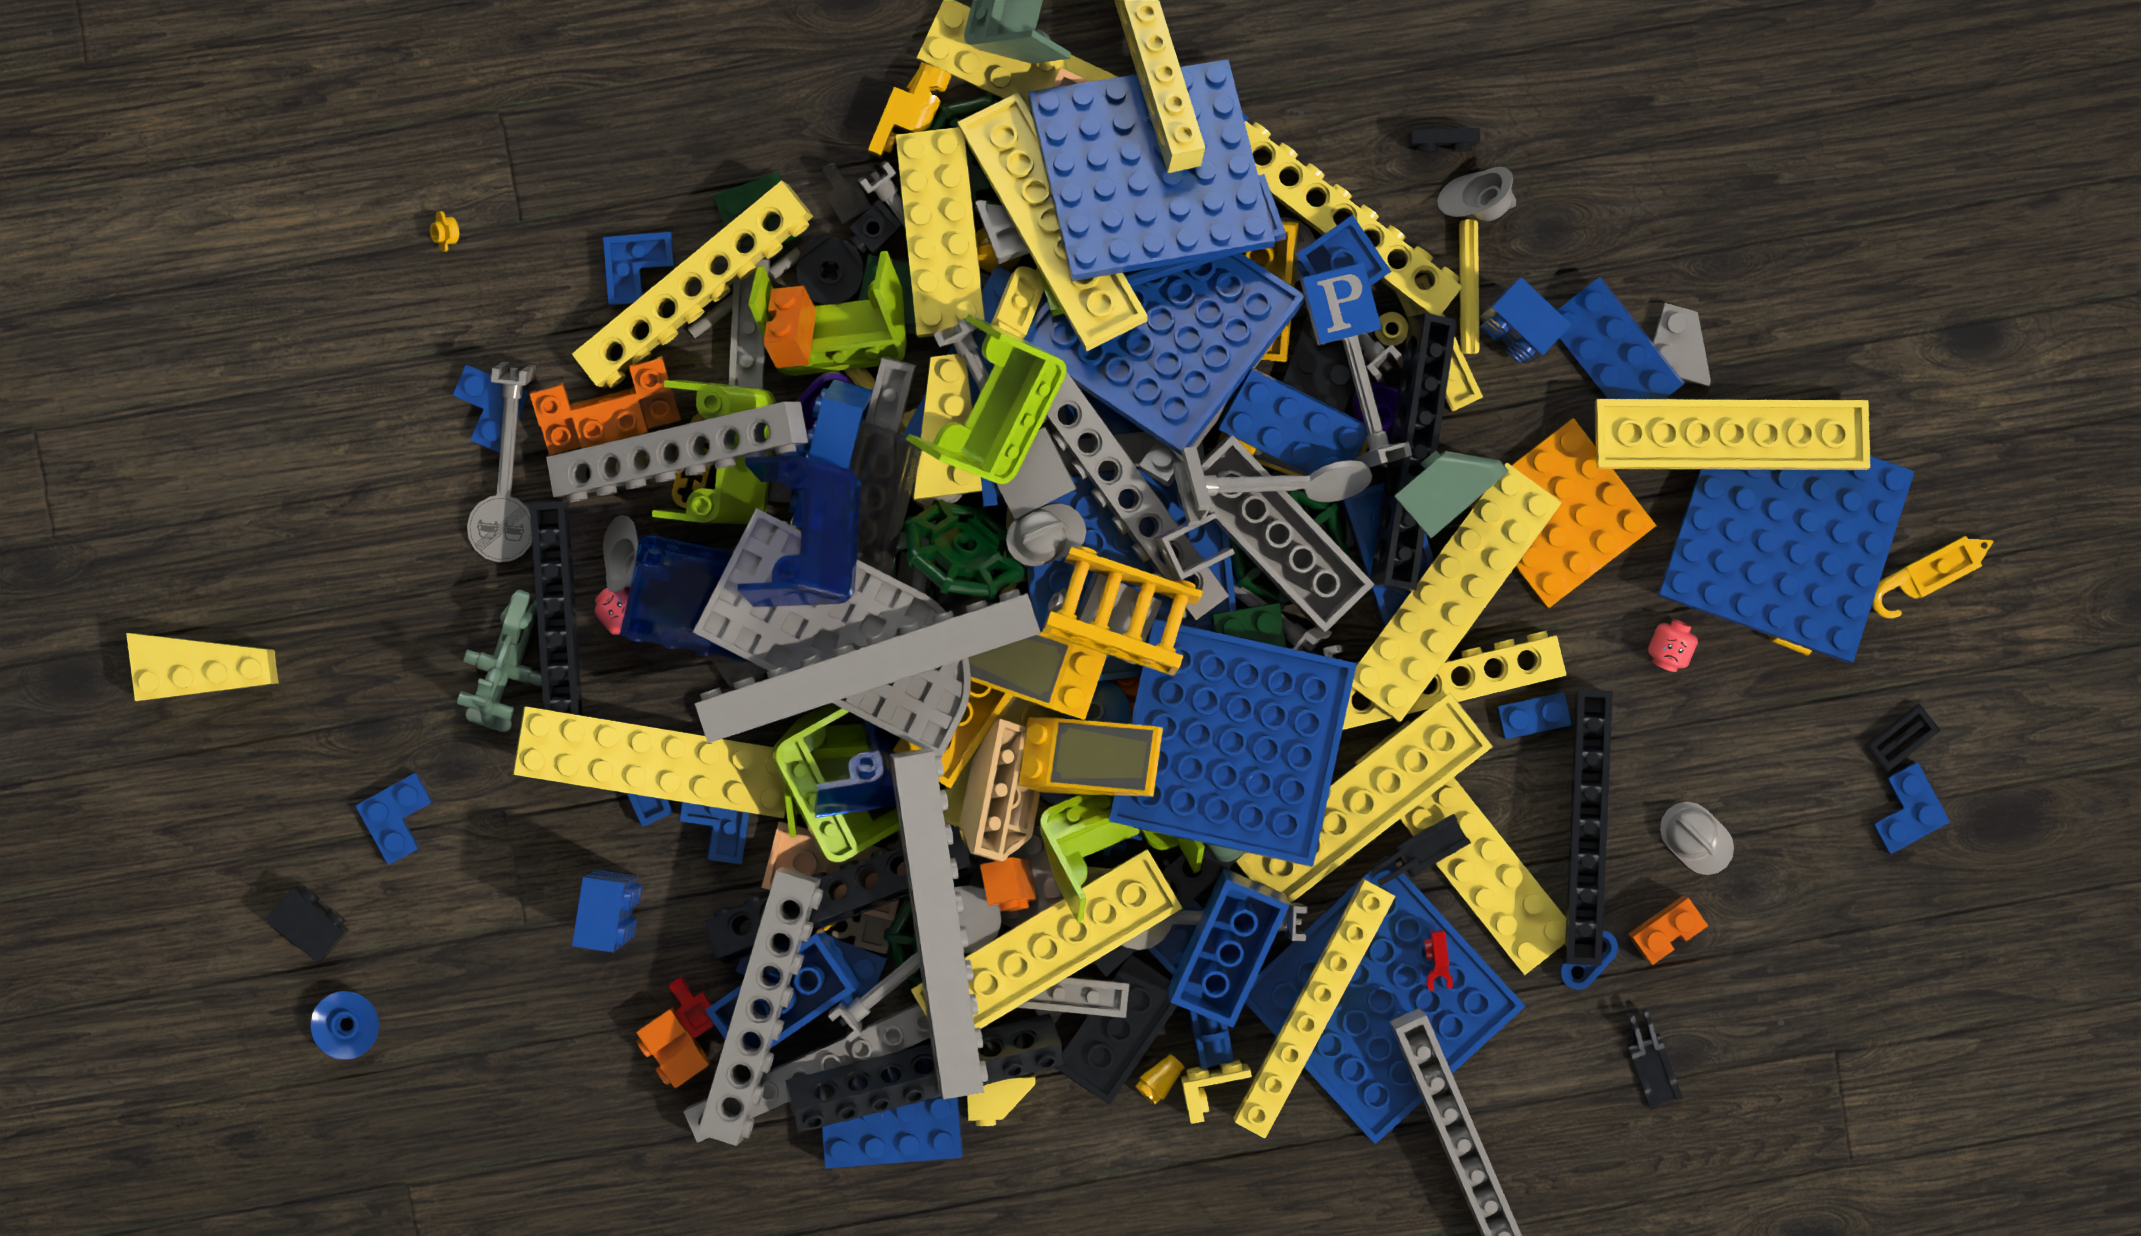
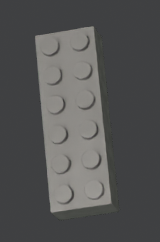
(1284, 540)

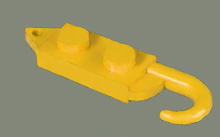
(1932, 572)

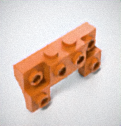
(607, 416)

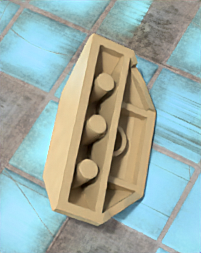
(996, 810)

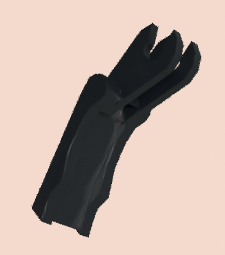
(1425, 849)
(1652, 1064)

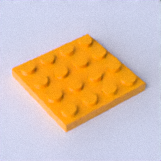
(1590, 525)

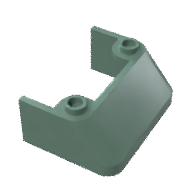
(1010, 31)
(1448, 487)

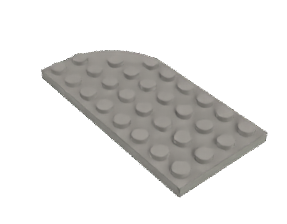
(916, 708)

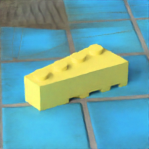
(945, 402)
(186, 667)

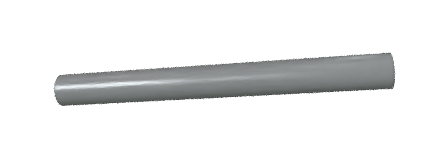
(725, 306)

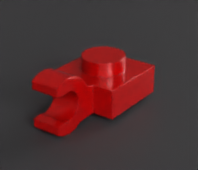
(1436, 949)
(692, 1008)

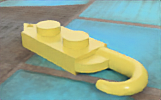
(1019, 301)

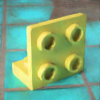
(1196, 1077)

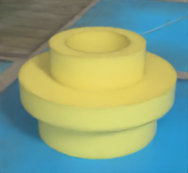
(1400, 321)

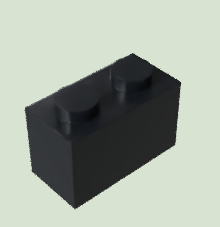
(308, 923)

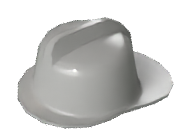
(1481, 194)
(1045, 534)
(619, 552)
(1697, 838)

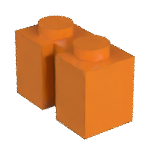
(791, 331)
(1009, 884)
(1676, 920)
(673, 1048)

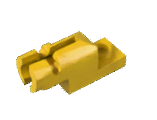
(910, 110)

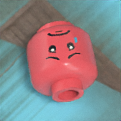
(610, 609)
(1672, 645)

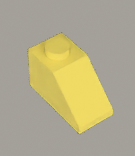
(998, 1099)

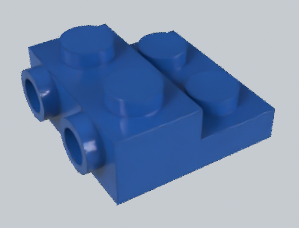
(1342, 248)

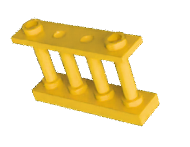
(1097, 633)

